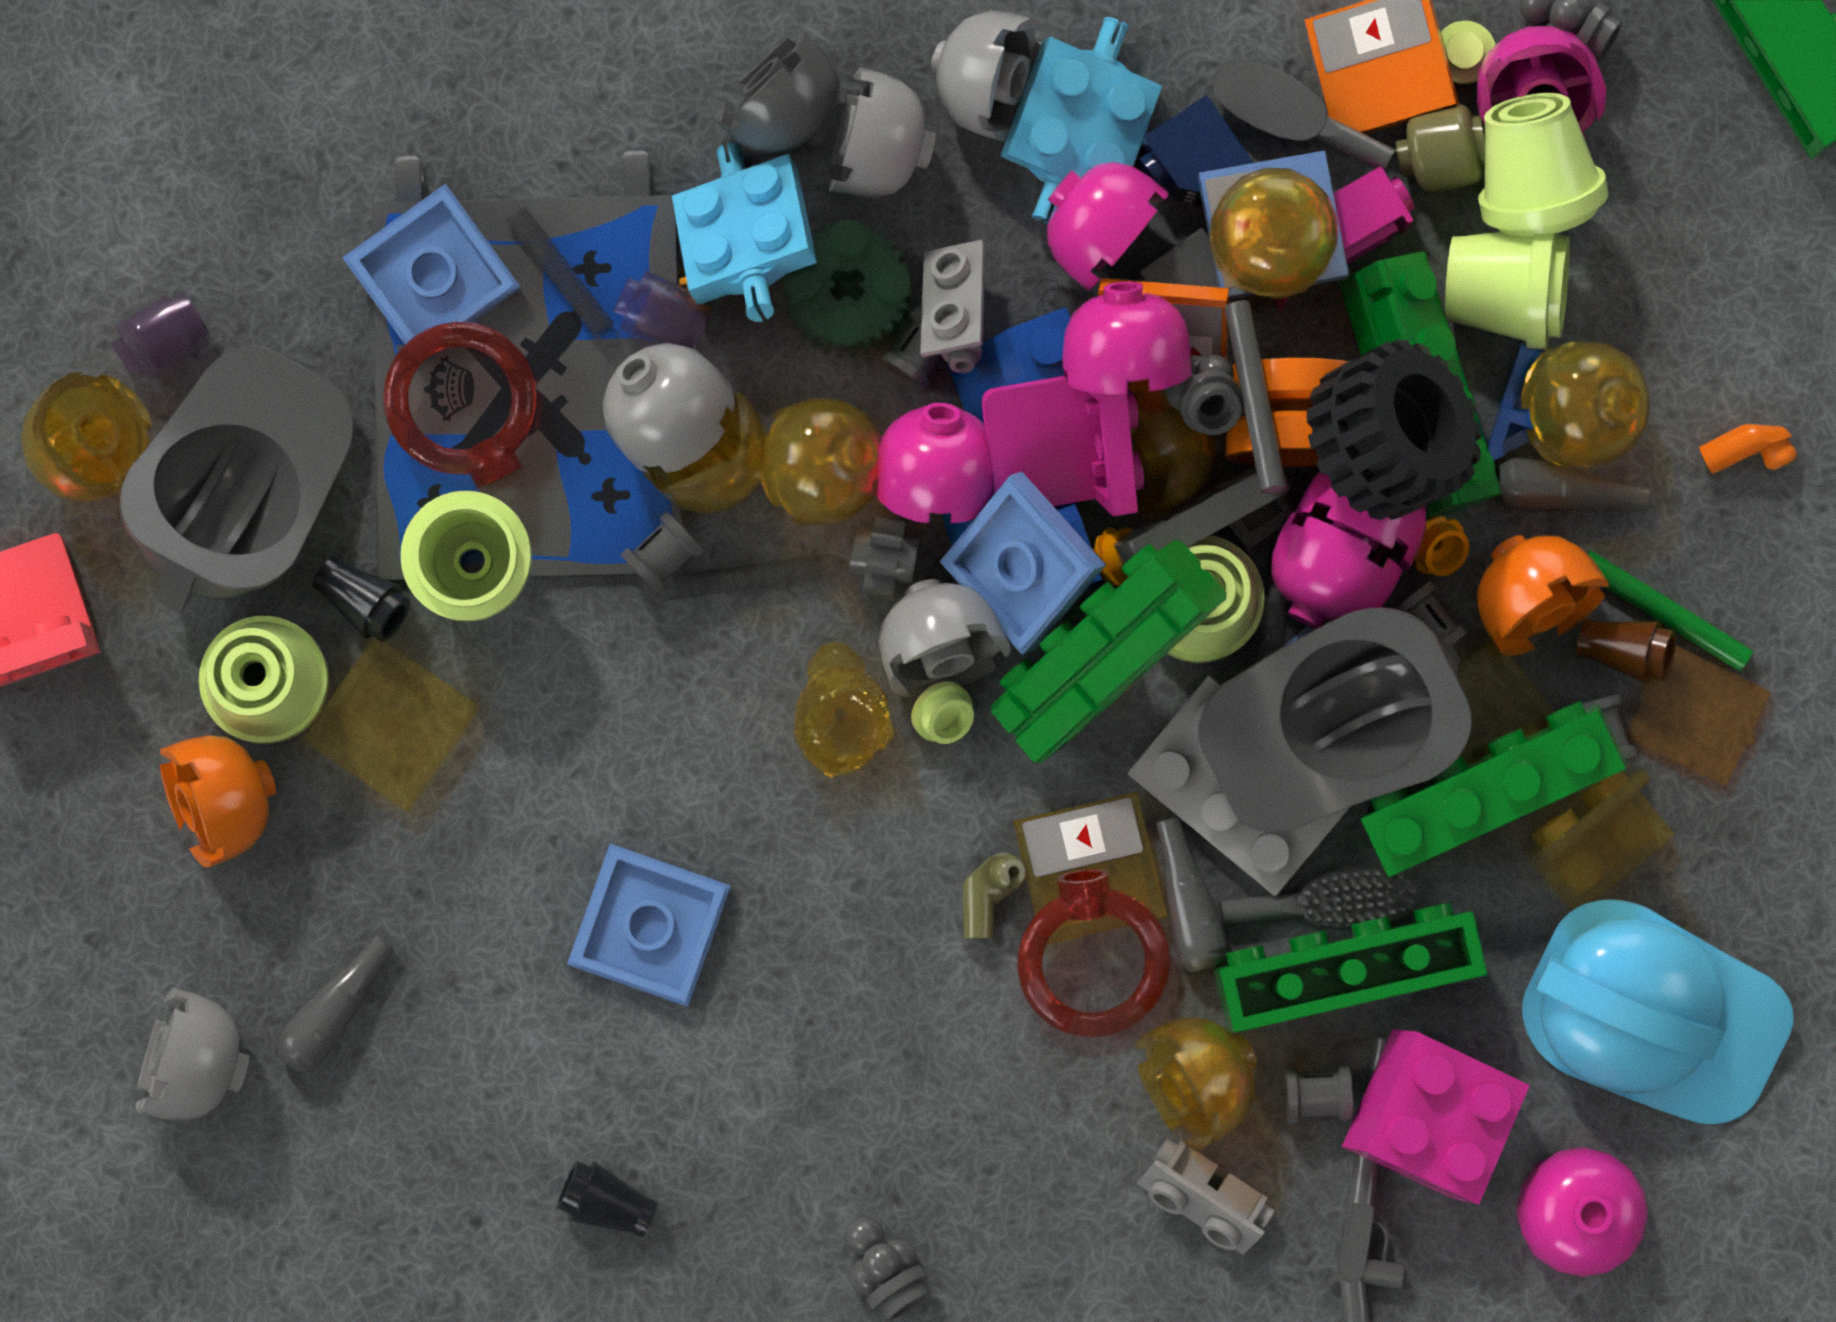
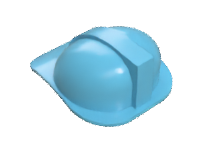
(1655, 1013)

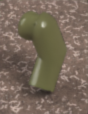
(985, 889)

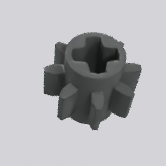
(884, 555)

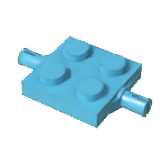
(1079, 112)
(743, 230)

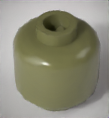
(1443, 149)

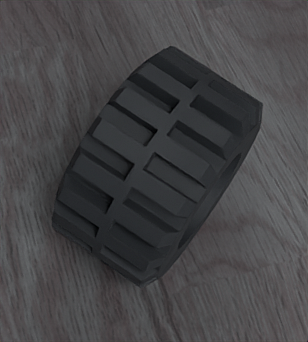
(1394, 430)

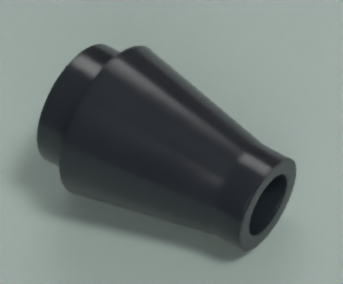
(364, 600)
(604, 1200)

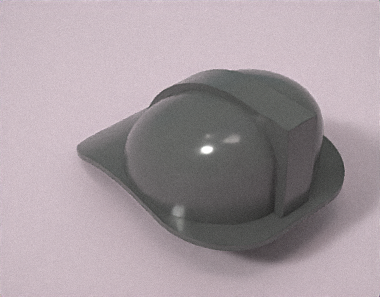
(236, 476)
(1336, 719)

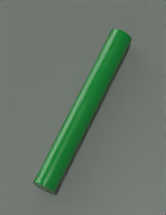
(1673, 615)

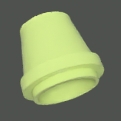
(1538, 168)
(1509, 285)
(440, 538)
(1237, 617)
(288, 696)

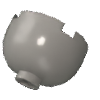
(986, 70)
(880, 138)
(666, 406)
(939, 637)
(191, 1059)

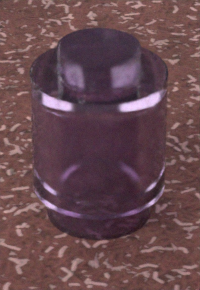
(661, 312)
(159, 335)

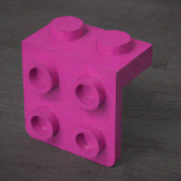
(1065, 442)

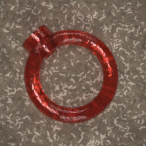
(490, 458)
(1086, 897)

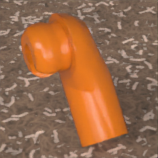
(1746, 441)

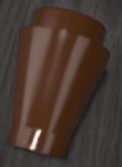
(1632, 648)

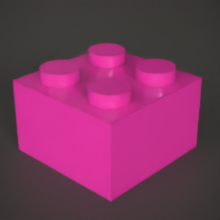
(1435, 1116)

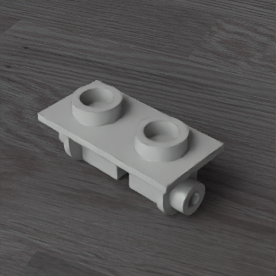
(954, 304)
(1179, 1185)

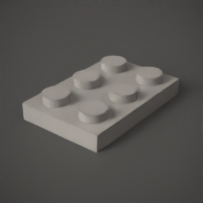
(1184, 782)

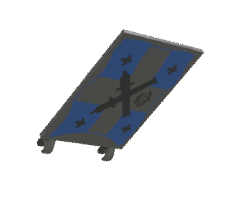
(575, 484)

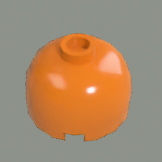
(1536, 588)
(218, 795)

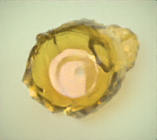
(834, 683)

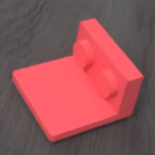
(41, 610)

